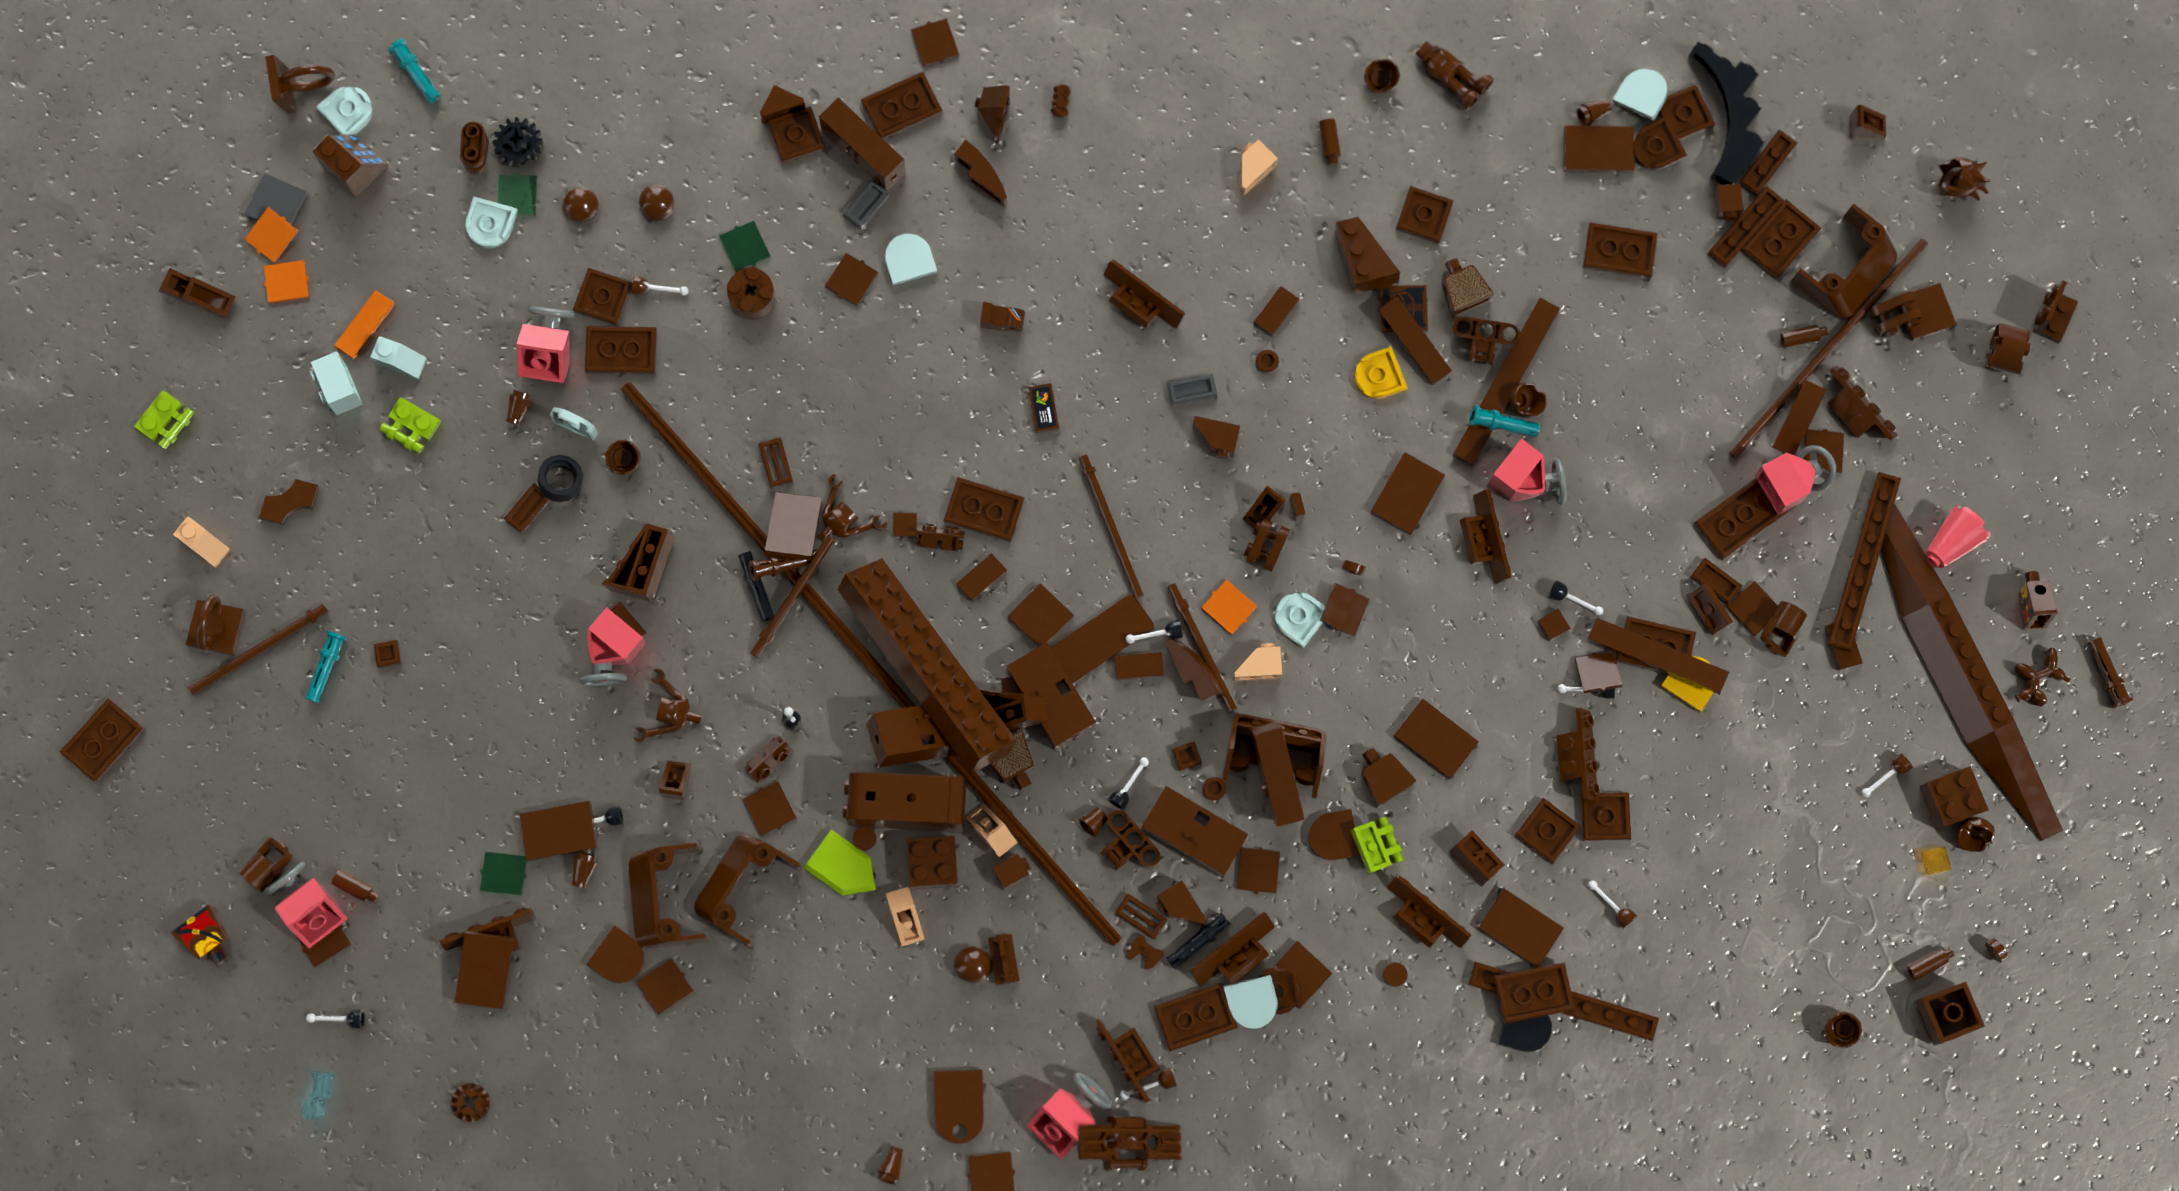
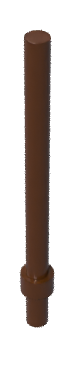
(1182, 606)
(767, 635)

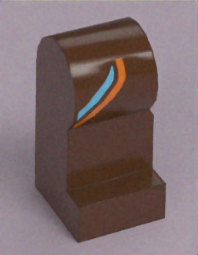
(1002, 318)

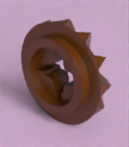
(481, 1103)

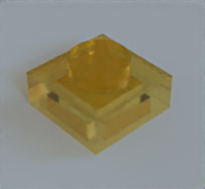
(1936, 861)

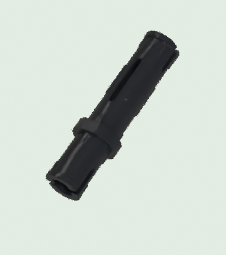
(765, 612)
(1196, 942)

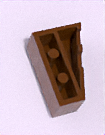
(1364, 257)
(643, 564)
(1017, 709)

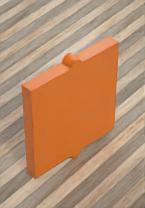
(271, 234)
(286, 281)
(1229, 607)

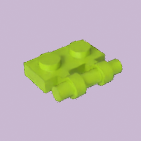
(159, 416)
(414, 419)
(1371, 845)

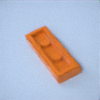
(364, 324)

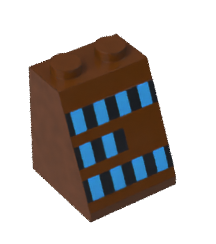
(349, 162)

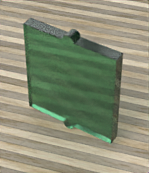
(518, 192)
(744, 246)
(503, 873)

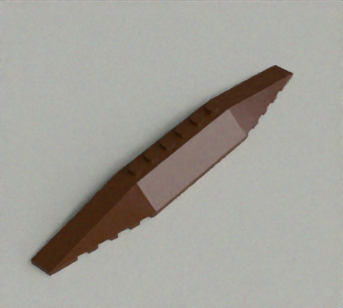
(1963, 677)

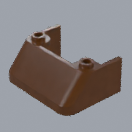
(1845, 296)
(1303, 743)
(711, 901)
(648, 928)

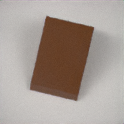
(780, 103)
(1867, 123)
(1266, 506)
(675, 780)

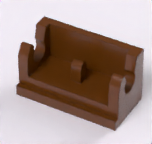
(1476, 858)

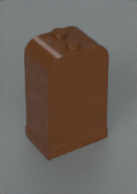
(905, 802)

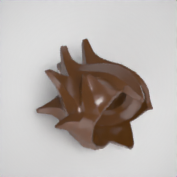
(1962, 178)

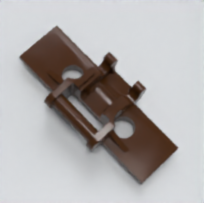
(1128, 1135)

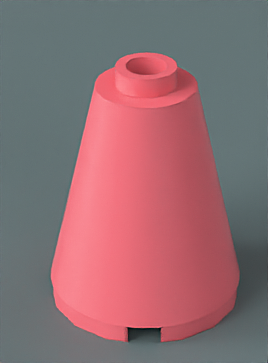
(1956, 537)

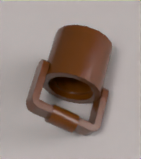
(1786, 624)
(260, 870)

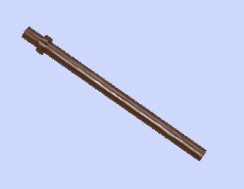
(1088, 471)
(311, 616)

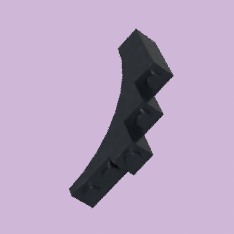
(1740, 111)

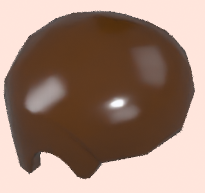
(1381, 76)
(656, 202)
(580, 204)
(1527, 400)
(623, 457)
(1975, 834)
(973, 965)
(1843, 1029)

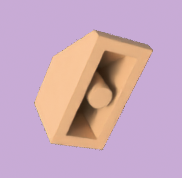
(1255, 164)
(201, 542)
(1261, 664)
(991, 830)
(905, 916)

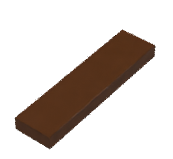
(1745, 226)
(1414, 340)

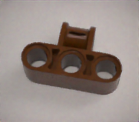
(1485, 344)
(1125, 850)

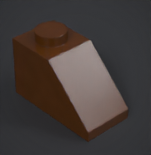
(1217, 436)
(1180, 905)

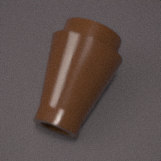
(1593, 111)
(518, 405)
(583, 868)
(891, 1167)

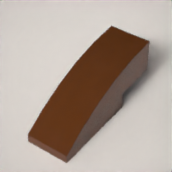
(981, 172)
(196, 293)
(1799, 417)
(1194, 670)

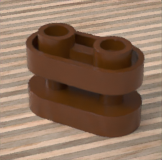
(474, 147)
(1909, 318)
(1254, 550)

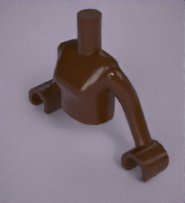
(842, 517)
(670, 711)

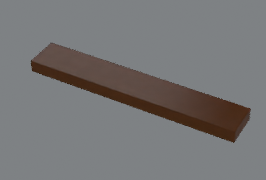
(1658, 656)

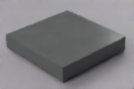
(277, 195)

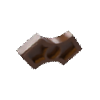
(297, 497)

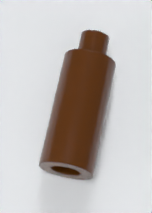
(1330, 140)
(1802, 336)
(354, 886)
(1929, 963)

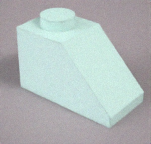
(398, 358)

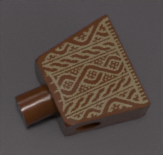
(1464, 288)
(1016, 763)

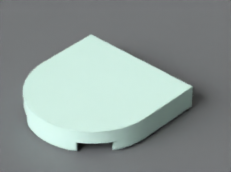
(1642, 93)
(347, 109)
(489, 222)
(909, 258)
(573, 423)
(1299, 617)
(1252, 1001)

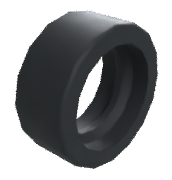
(563, 462)

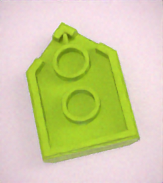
(842, 866)

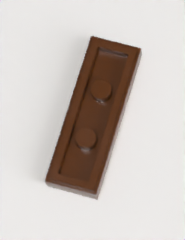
(1767, 163)

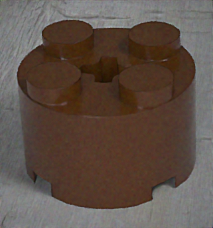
(744, 304)
(2008, 348)

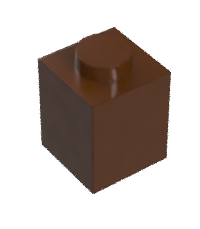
(1728, 201)
(1012, 871)

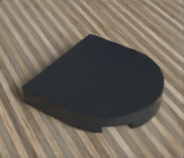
(1526, 1034)

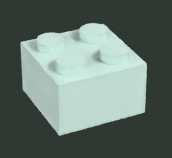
(336, 383)

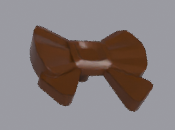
(1152, 955)

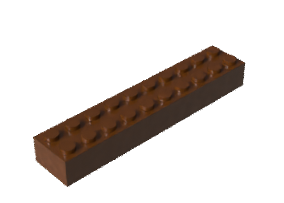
(926, 665)

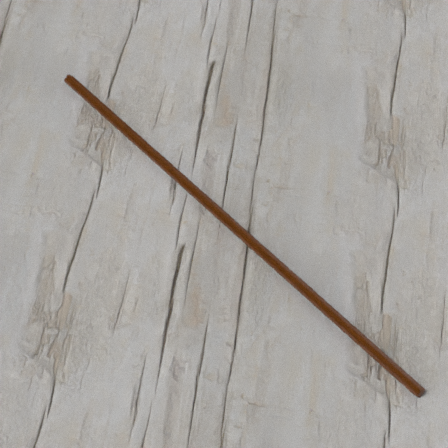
(871, 664)

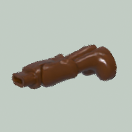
(1444, 66)

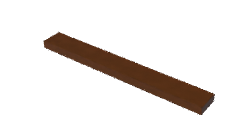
(1508, 377)
(1864, 562)
(1586, 1007)

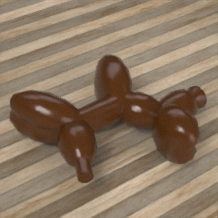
(2033, 678)

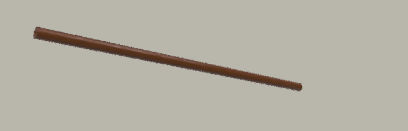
(1828, 348)

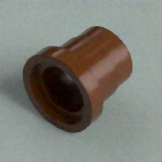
(1093, 821)

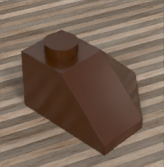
(993, 109)

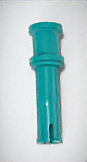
(408, 62)
(1494, 420)
(329, 655)

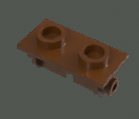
(948, 536)
(761, 767)
(1003, 959)

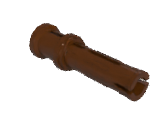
(773, 566)
(2114, 684)

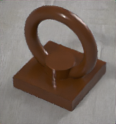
(283, 81)
(215, 626)

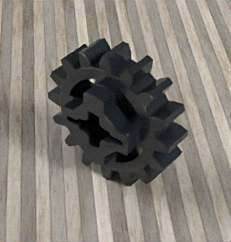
(509, 141)

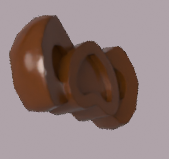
(1060, 100)

